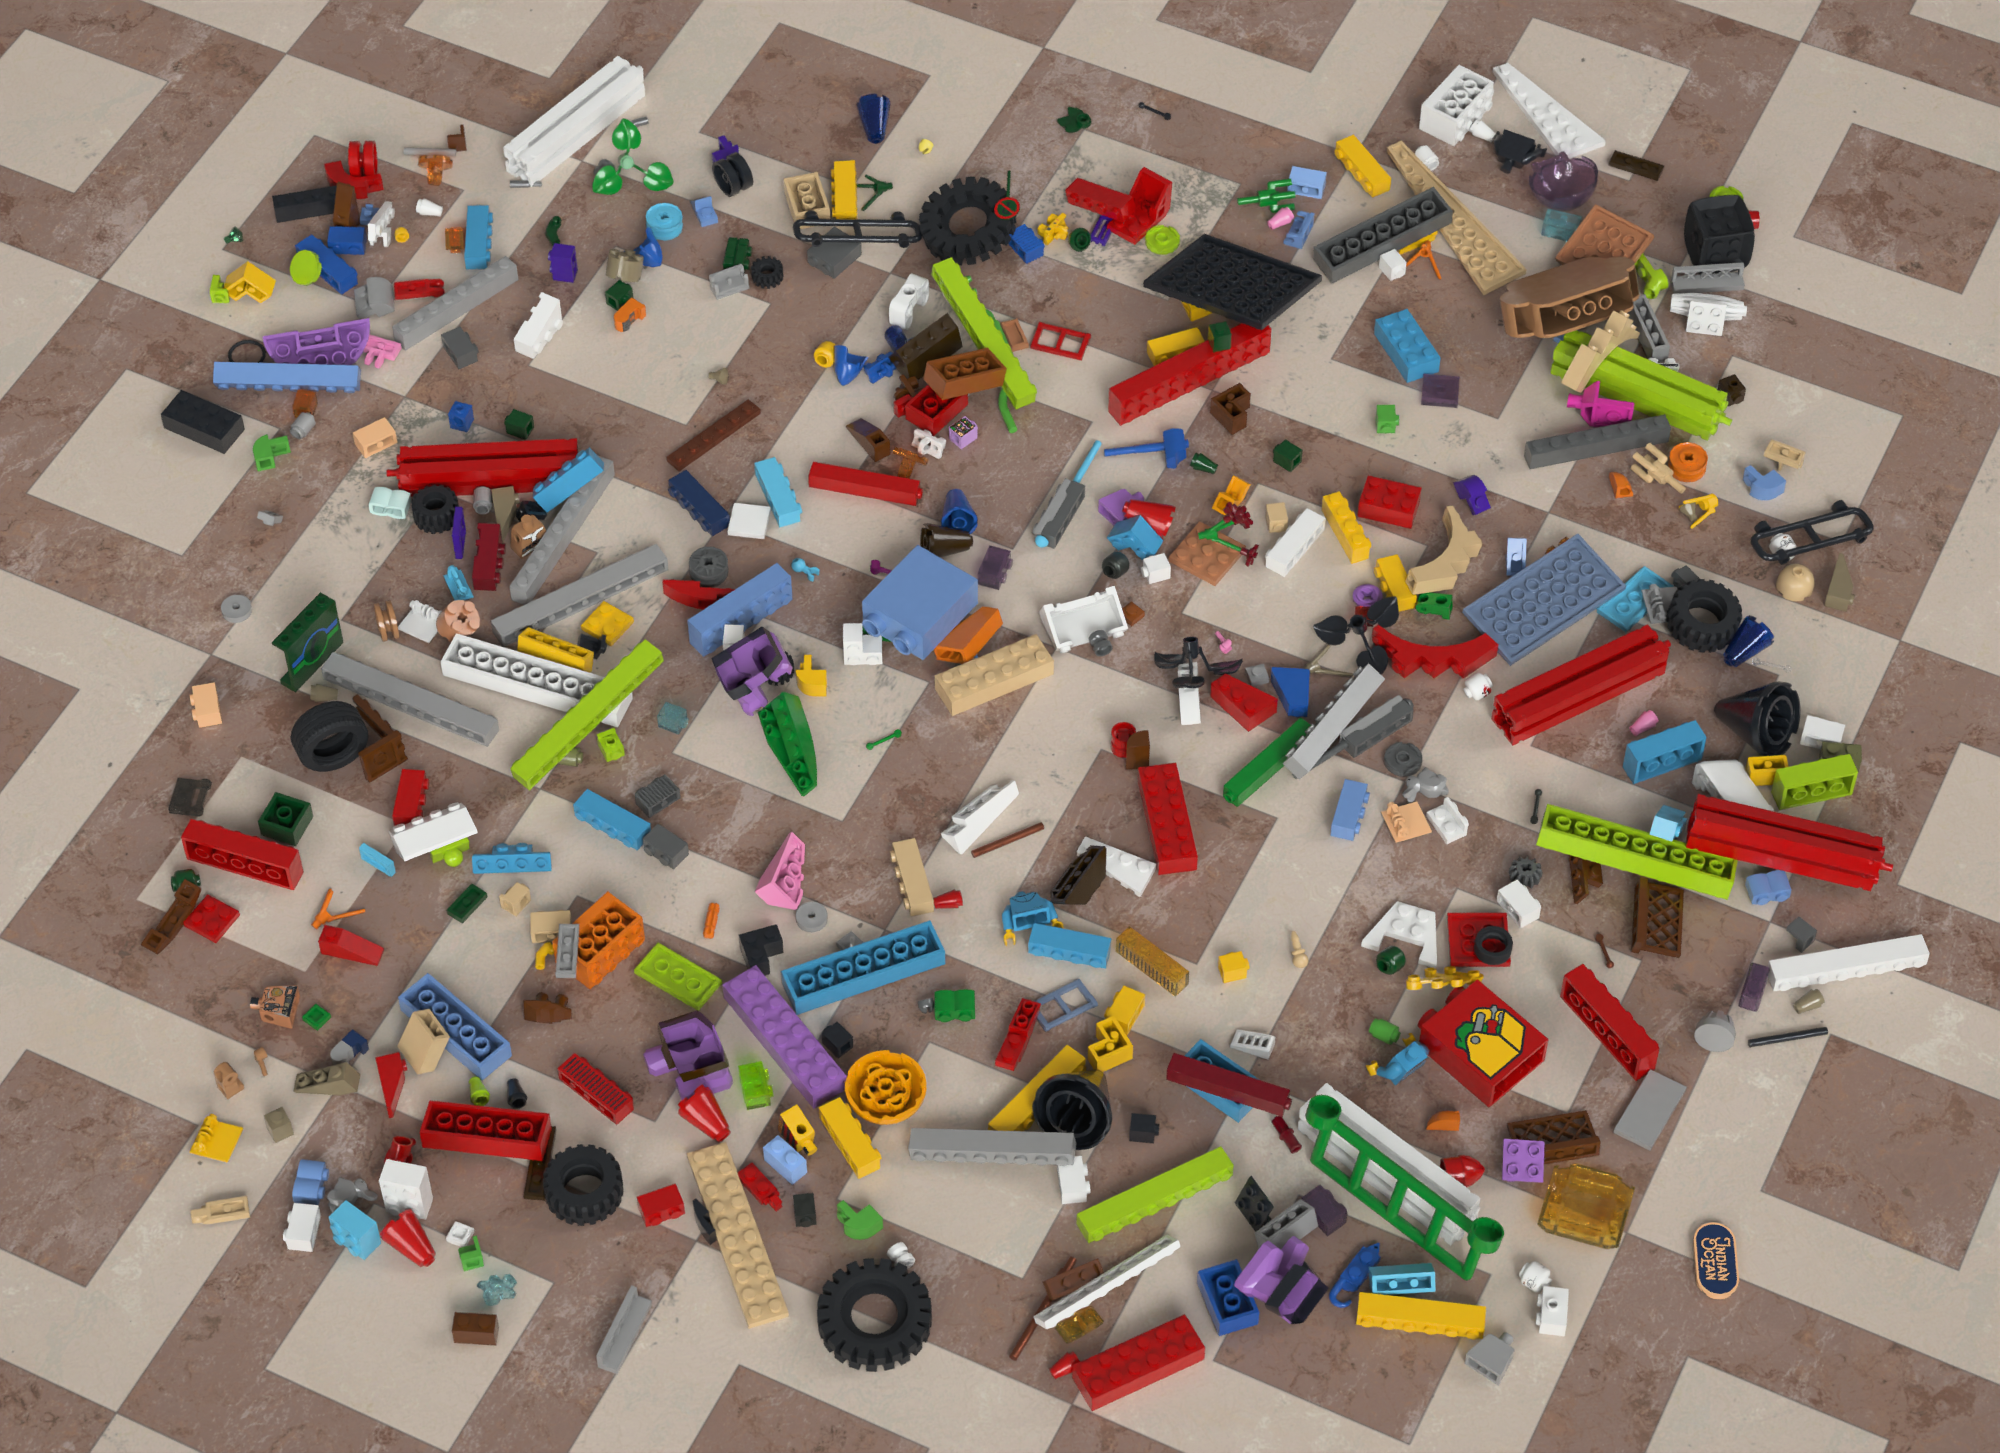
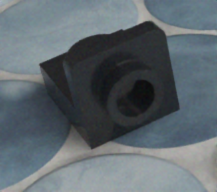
(530, 508)

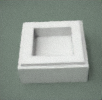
(460, 1234)

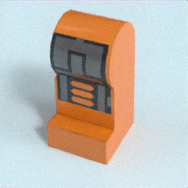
(628, 314)

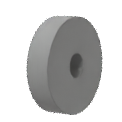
(235, 615)
(811, 924)

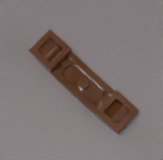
(173, 920)

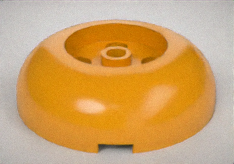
(889, 1075)

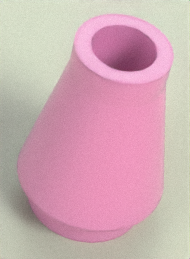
(1281, 218)
(1645, 722)

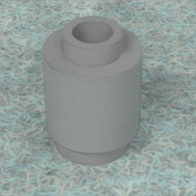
(302, 425)
(482, 500)

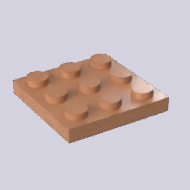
(1205, 557)

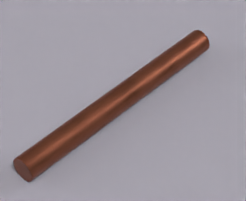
(1008, 839)

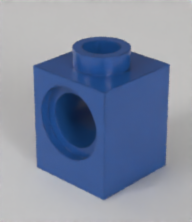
(461, 416)

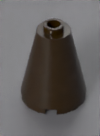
(944, 540)

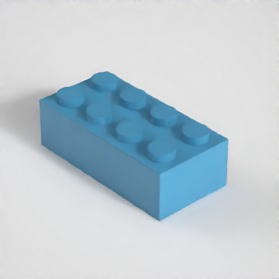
(1407, 345)
(1664, 751)
(1206, 1053)

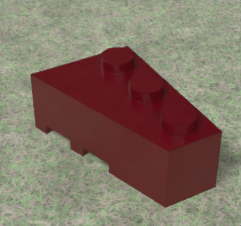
(488, 557)

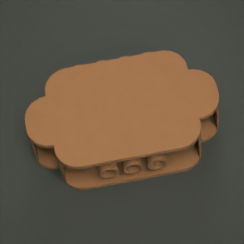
(1569, 297)

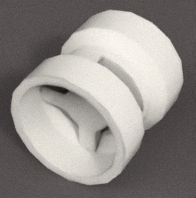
(899, 1254)

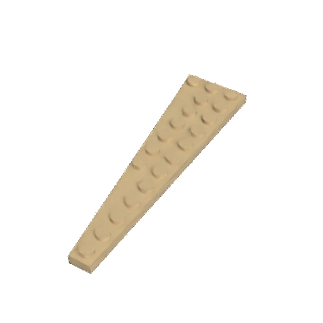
(1475, 246)

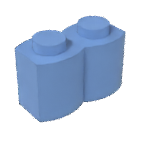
(1768, 887)
(309, 1182)

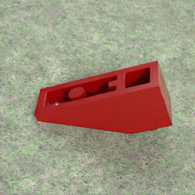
(349, 946)
(392, 1079)

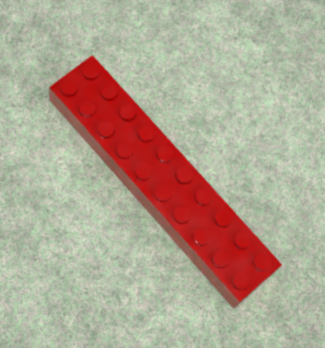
(1185, 373)

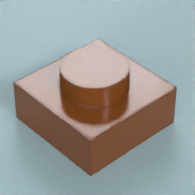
(1132, 613)

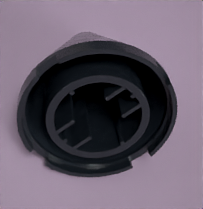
(1763, 716)
(1075, 1105)

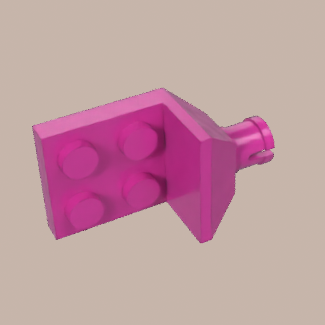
(1600, 411)

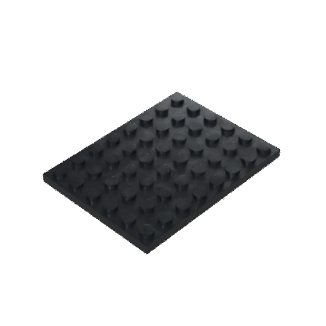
(1232, 281)

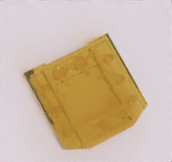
(1586, 1206)

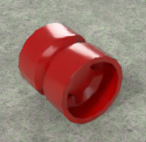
(1119, 736)

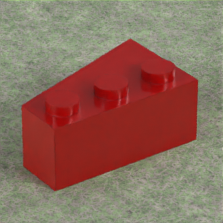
(1242, 701)

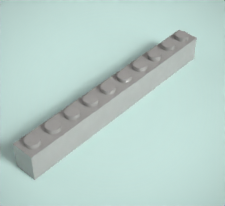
(559, 536)
(580, 594)
(410, 699)

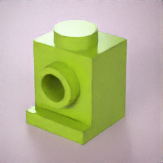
(610, 745)

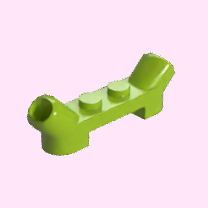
(1654, 279)

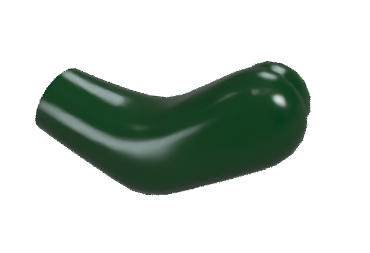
(551, 230)

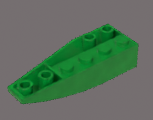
(791, 740)

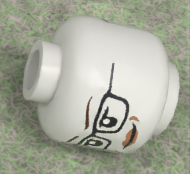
(1781, 541)
(1535, 1276)

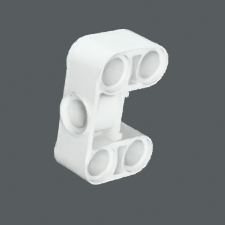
(911, 293)

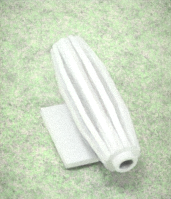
(1706, 311)

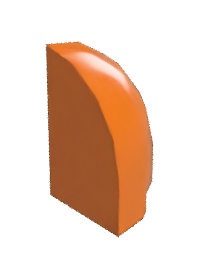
(1620, 485)
(1445, 1121)

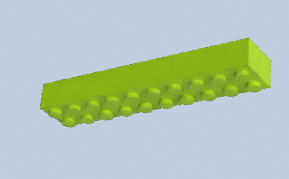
(1635, 851)

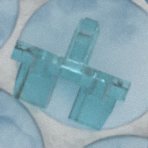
(493, 1284)

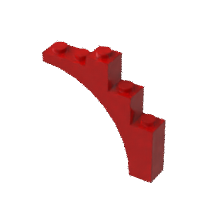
(1434, 660)

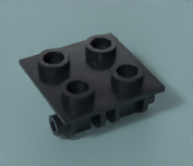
(1254, 1204)

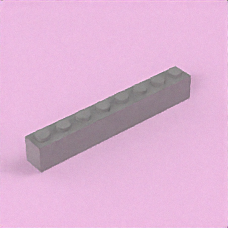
(455, 303)
(1333, 721)
(992, 1146)

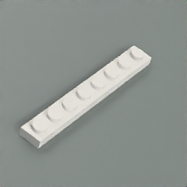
(1107, 1281)

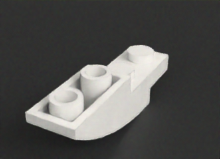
(1189, 697)

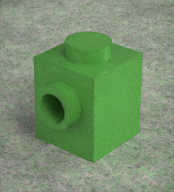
(1386, 419)

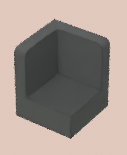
(1803, 932)

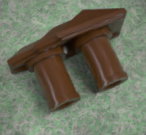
(545, 1011)

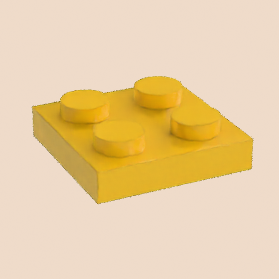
(607, 621)

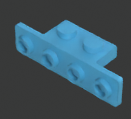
(511, 859)

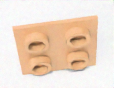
(1405, 821)

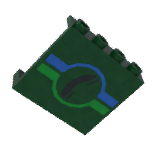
(309, 640)

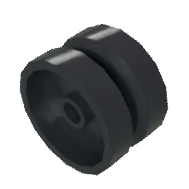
(732, 174)

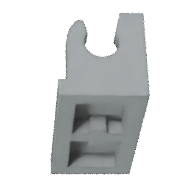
(729, 281)

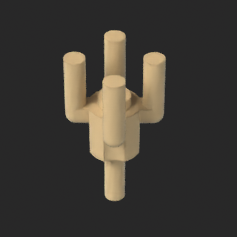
(1656, 468)

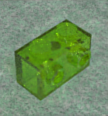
(754, 1085)

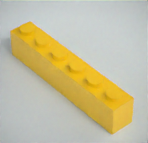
(1019, 1111)
(1421, 1315)

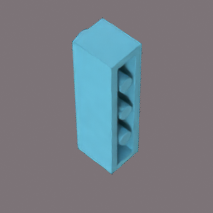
(777, 492)

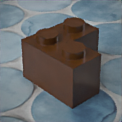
(1230, 408)

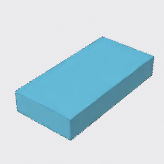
(377, 860)

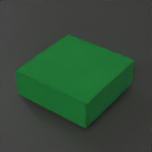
(316, 1017)

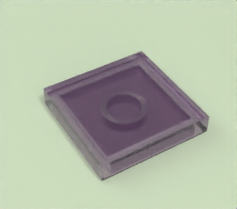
(1440, 390)

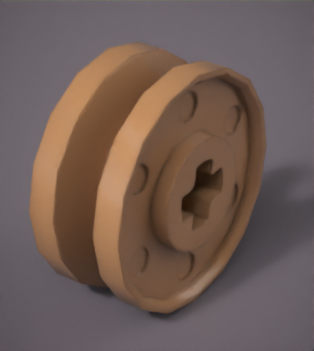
(386, 620)

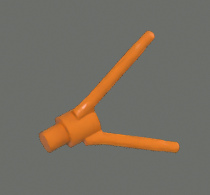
(1425, 251)
(323, 916)

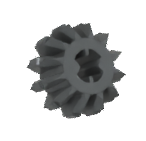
(1526, 871)

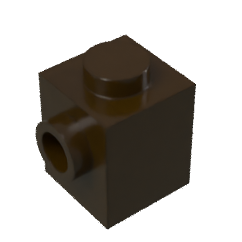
(1734, 388)

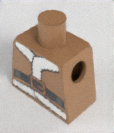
(526, 535)

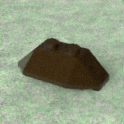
(1081, 878)

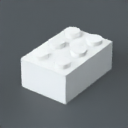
(405, 1188)

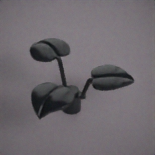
(1383, 612)
(1190, 651)

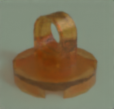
(435, 166)
(908, 461)

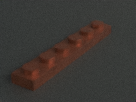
(713, 435)

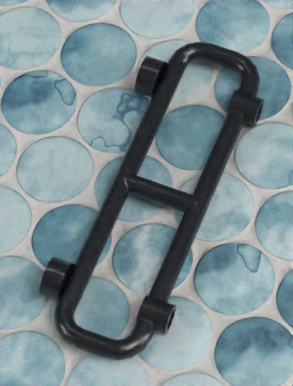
(897, 220)
(1839, 510)

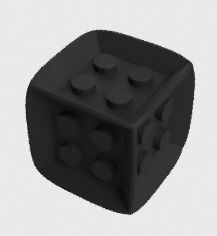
(1719, 231)

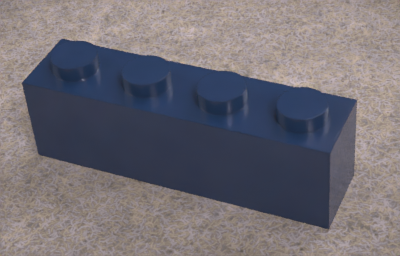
(698, 503)

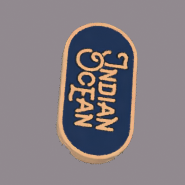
(1715, 1260)

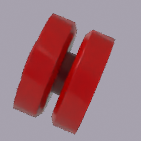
(362, 159)

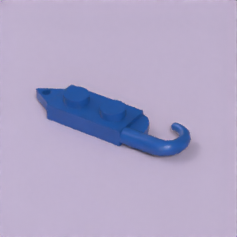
(1355, 1273)

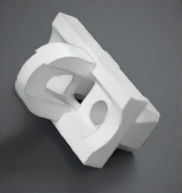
(922, 438)

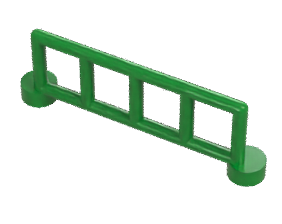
(1483, 1233)

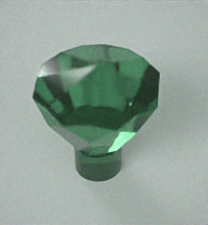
(234, 236)

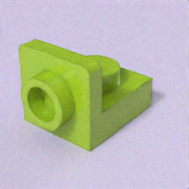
(217, 292)

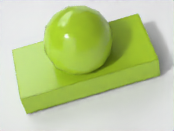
(451, 853)

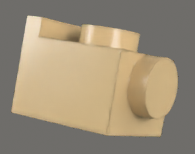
(515, 898)

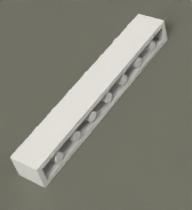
(1848, 962)

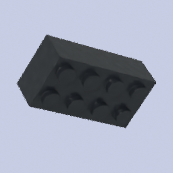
(202, 421)

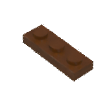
(1072, 1279)

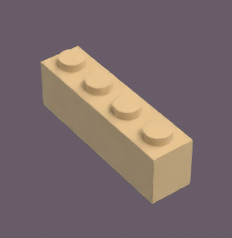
(912, 877)

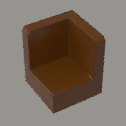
(457, 141)

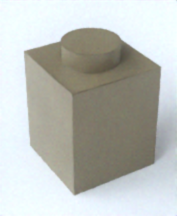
(278, 1124)

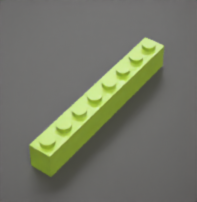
(1155, 1195)

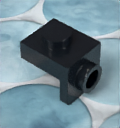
(596, 645)

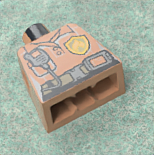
(278, 1005)

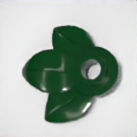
(1075, 120)

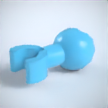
(799, 565)

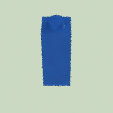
(1292, 689)

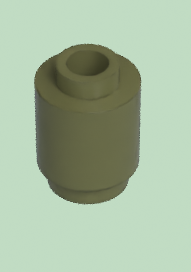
(573, 758)

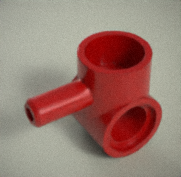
(401, 1149)

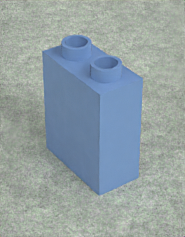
(919, 603)

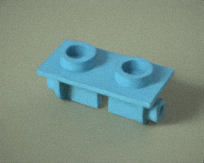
(457, 584)

